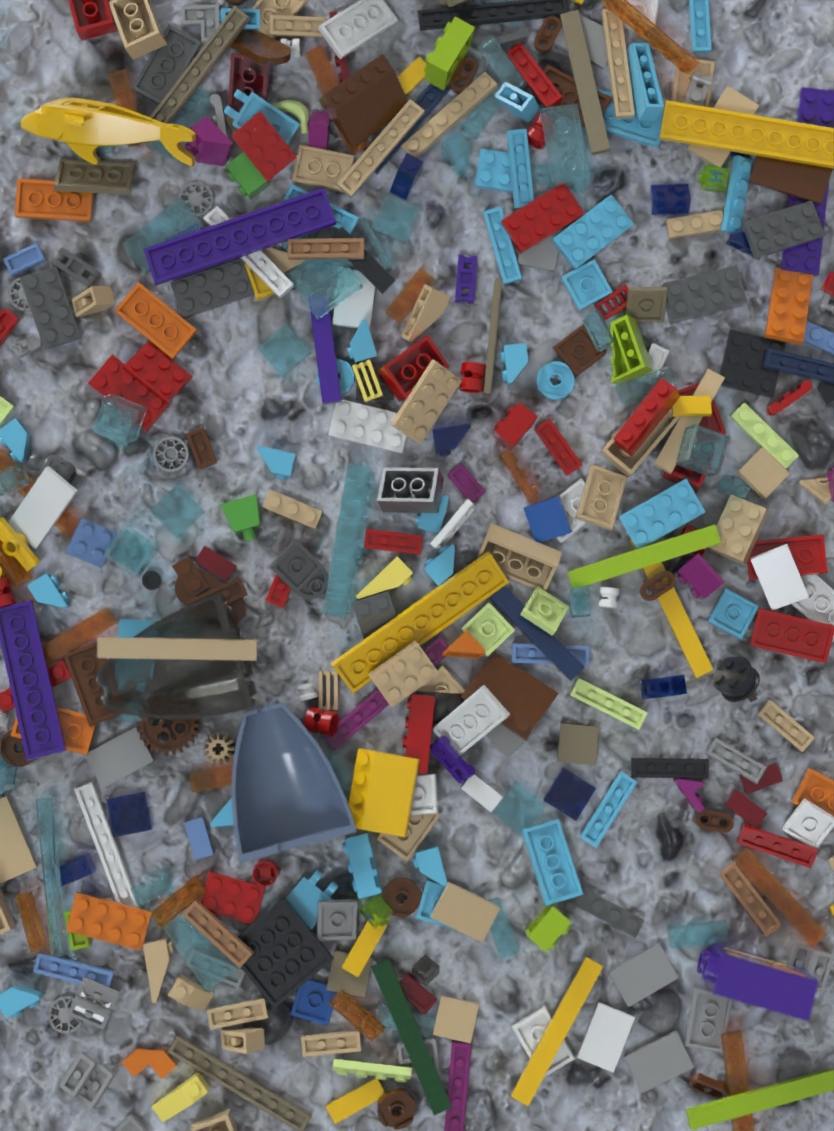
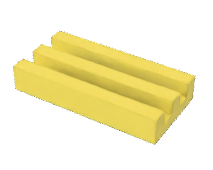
(362, 365)

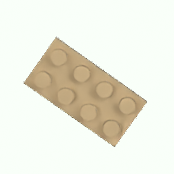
(426, 402)

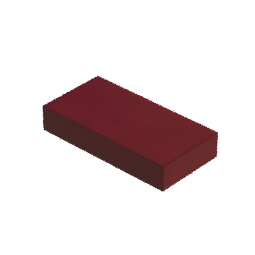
(215, 563)
(770, 777)
(745, 809)
(417, 994)

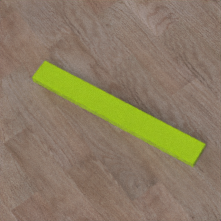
(644, 556)
(760, 1099)

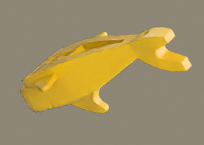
(93, 124)

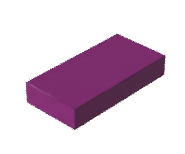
(466, 483)

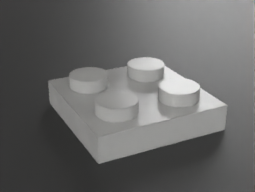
(336, 919)

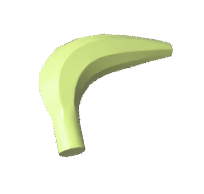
(298, 110)

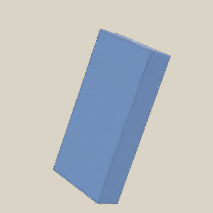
(24, 259)
(199, 838)

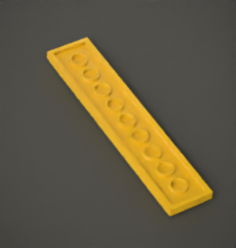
(747, 134)
(422, 620)

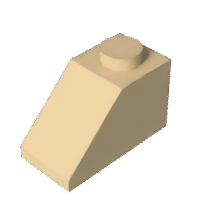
(93, 300)
(190, 993)
(243, 1039)

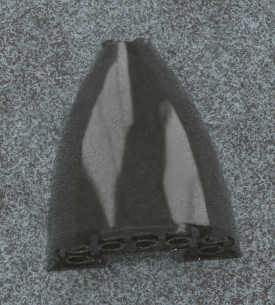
(182, 685)

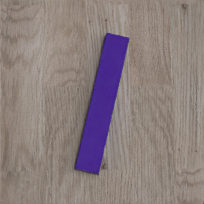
(326, 359)

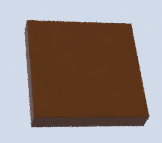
(578, 351)

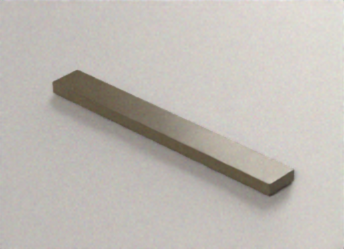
(201, 66)
(585, 82)
(239, 1083)

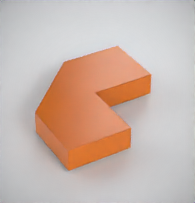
(158, 1059)

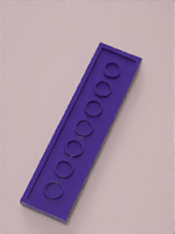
(30, 681)

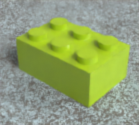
(448, 52)

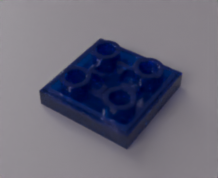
(569, 794)
(129, 814)

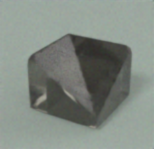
(425, 970)

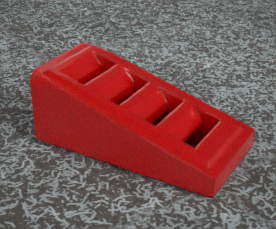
(611, 297)

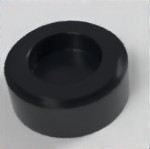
(151, 580)

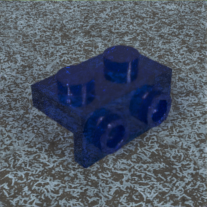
(670, 199)

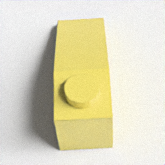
(388, 579)
(181, 1097)

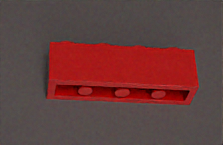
(646, 417)
(419, 729)

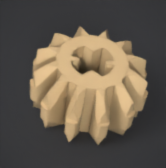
(223, 754)

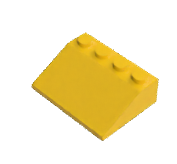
(382, 791)

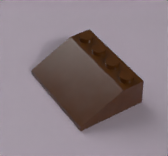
(365, 101)
(518, 693)

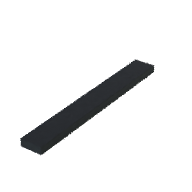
(491, 13)

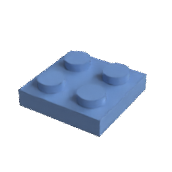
(90, 542)

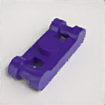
(466, 279)
(452, 760)

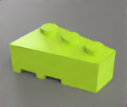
(628, 351)

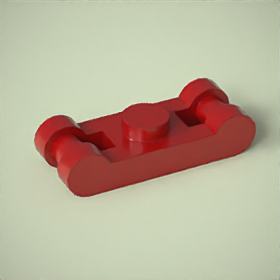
(789, 398)

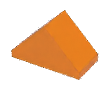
(465, 647)

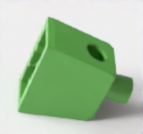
(243, 516)

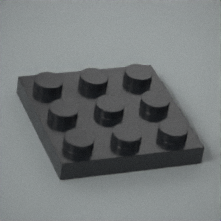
(744, 363)

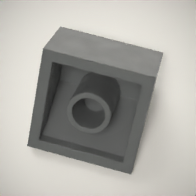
(374, 612)

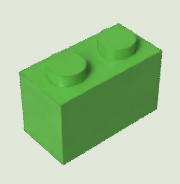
(246, 175)

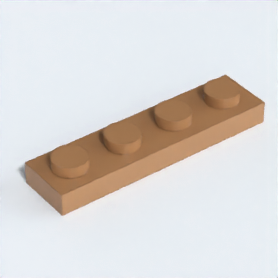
(326, 249)
(749, 899)
(218, 933)

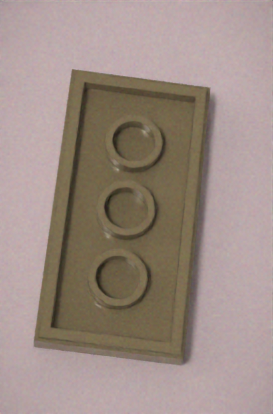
(104, 177)

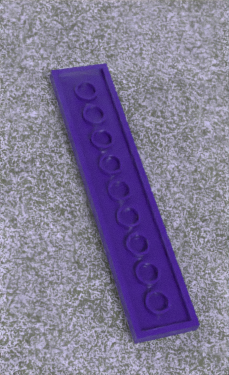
(814, 108)
(239, 236)

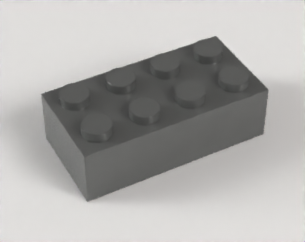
(704, 294)

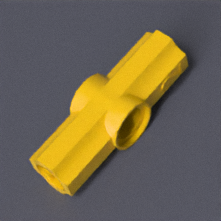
(17, 545)

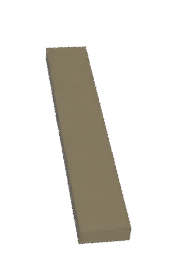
(492, 338)

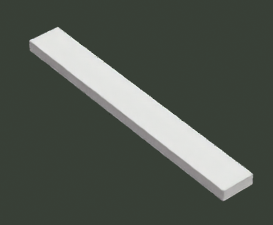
(105, 843)

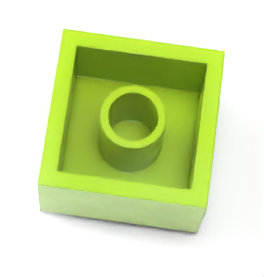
(548, 927)

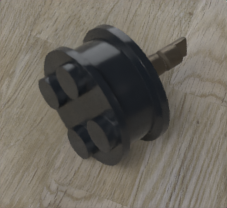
(736, 679)

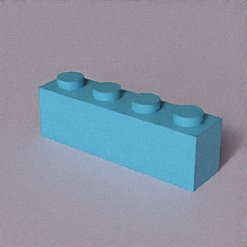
(644, 82)

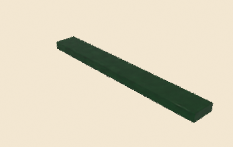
(411, 1037)

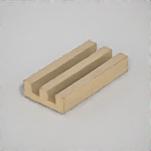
(328, 673)

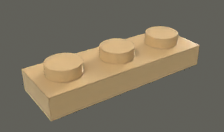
(295, 26)
(694, 224)
(292, 509)
(785, 725)
(237, 1013)
(331, 1043)

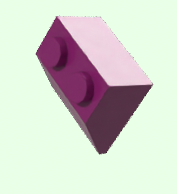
(210, 144)
(699, 577)

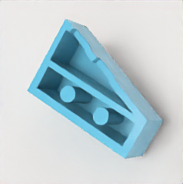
(362, 865)

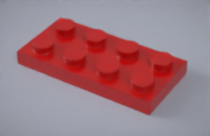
(542, 218)
(115, 380)
(806, 551)
(792, 635)

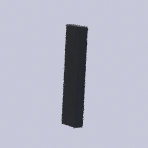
(369, 267)
(669, 768)

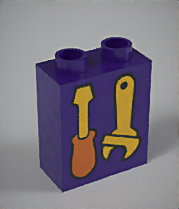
(758, 981)

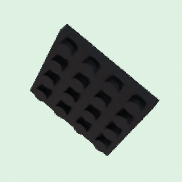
(283, 954)

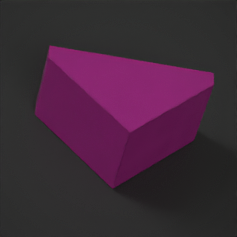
(319, 130)

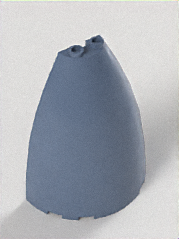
(283, 786)

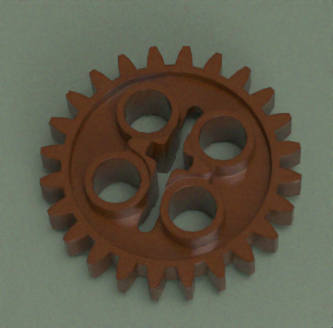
(152, 733)

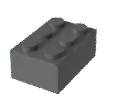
(410, 490)

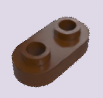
(547, 35)
(463, 76)
(657, 586)
(713, 821)
(707, 1086)

